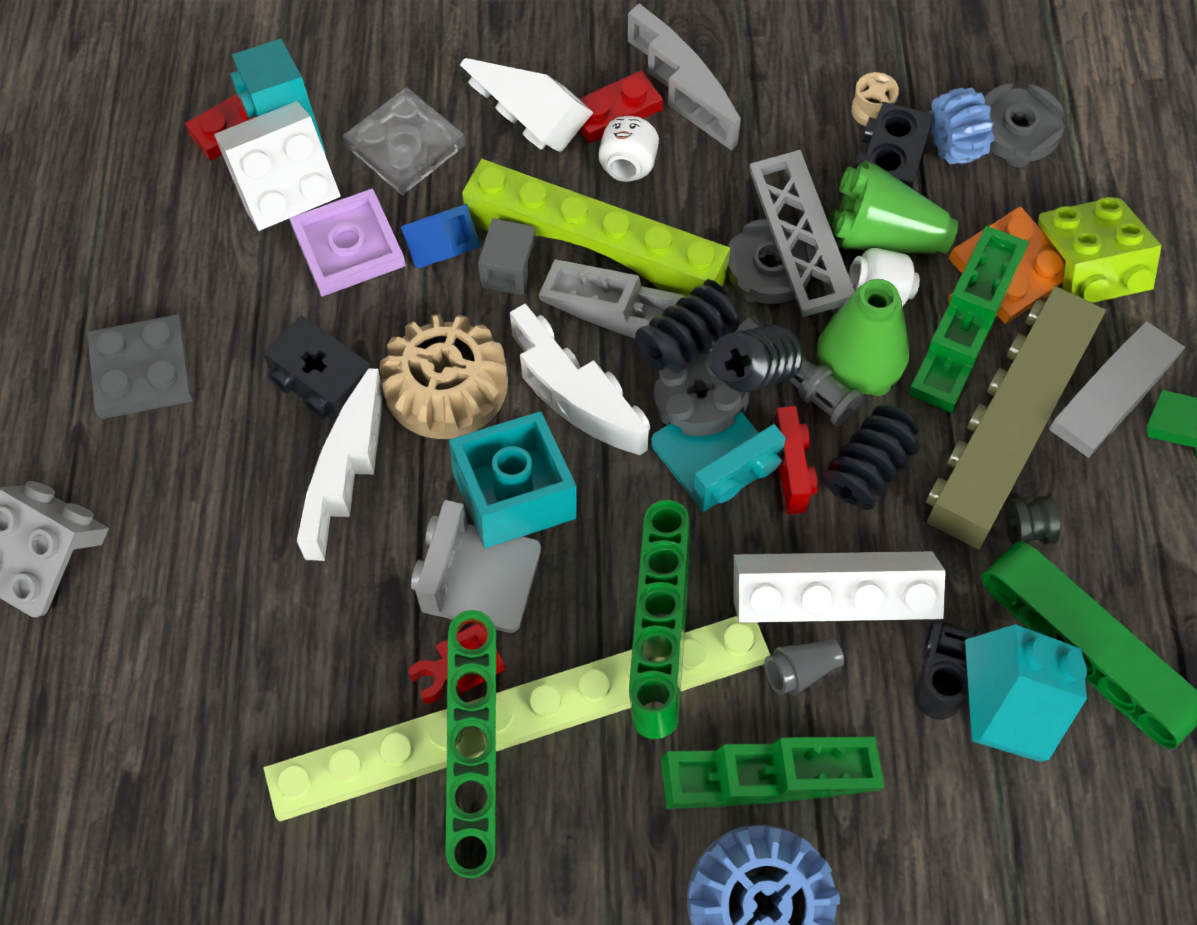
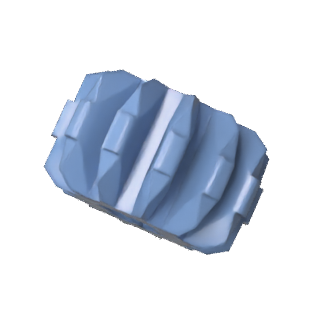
(961, 126)

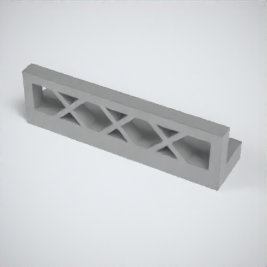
(811, 229)

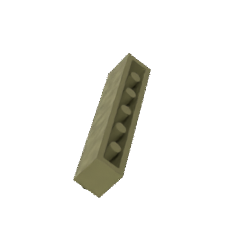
(1015, 417)

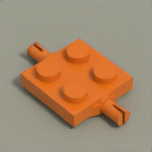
(1038, 271)

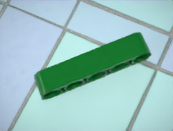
(660, 635)
(1115, 659)
(461, 716)

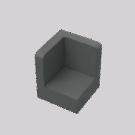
(505, 257)

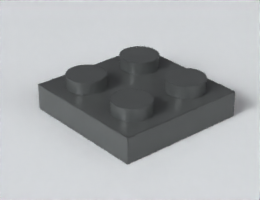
(139, 366)

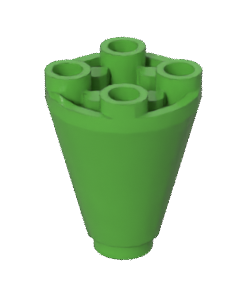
(888, 215)
(867, 339)

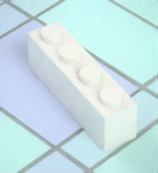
(838, 586)

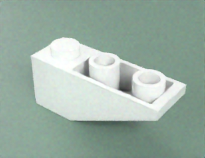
(533, 98)

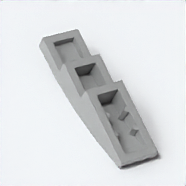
(691, 85)
(605, 297)
(1116, 389)

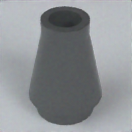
(800, 665)

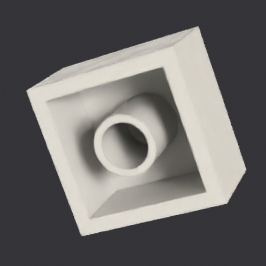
(278, 165)

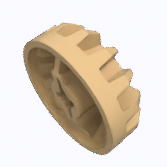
(457, 391)

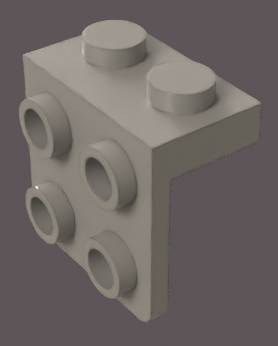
(38, 542)
(466, 576)

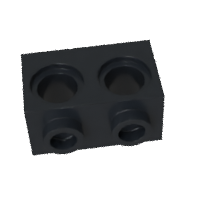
(896, 141)

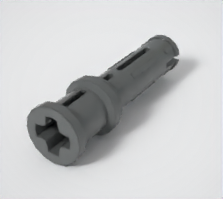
(820, 387)

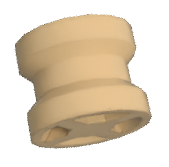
(870, 93)

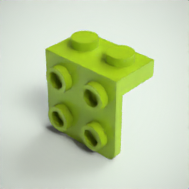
(1103, 249)

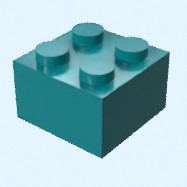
(513, 479)

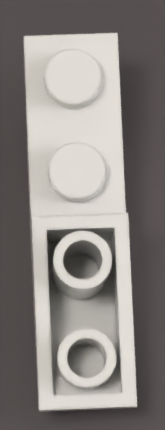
(577, 394)

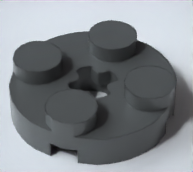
(1044, 125)
(751, 277)
(696, 416)

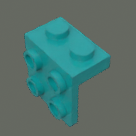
(721, 463)

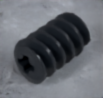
(688, 328)
(756, 357)
(872, 456)

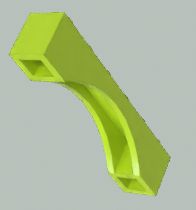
(655, 251)

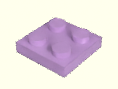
(347, 242)

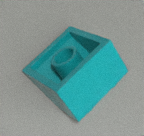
(1023, 690)

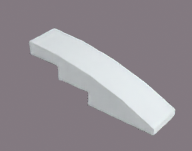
(347, 452)

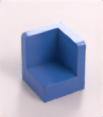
(441, 236)

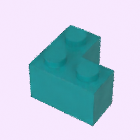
(269, 80)

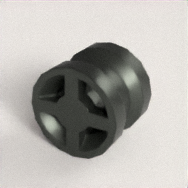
(1033, 520)

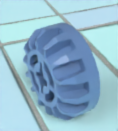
(753, 847)

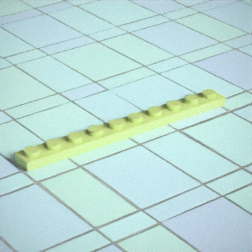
(521, 716)

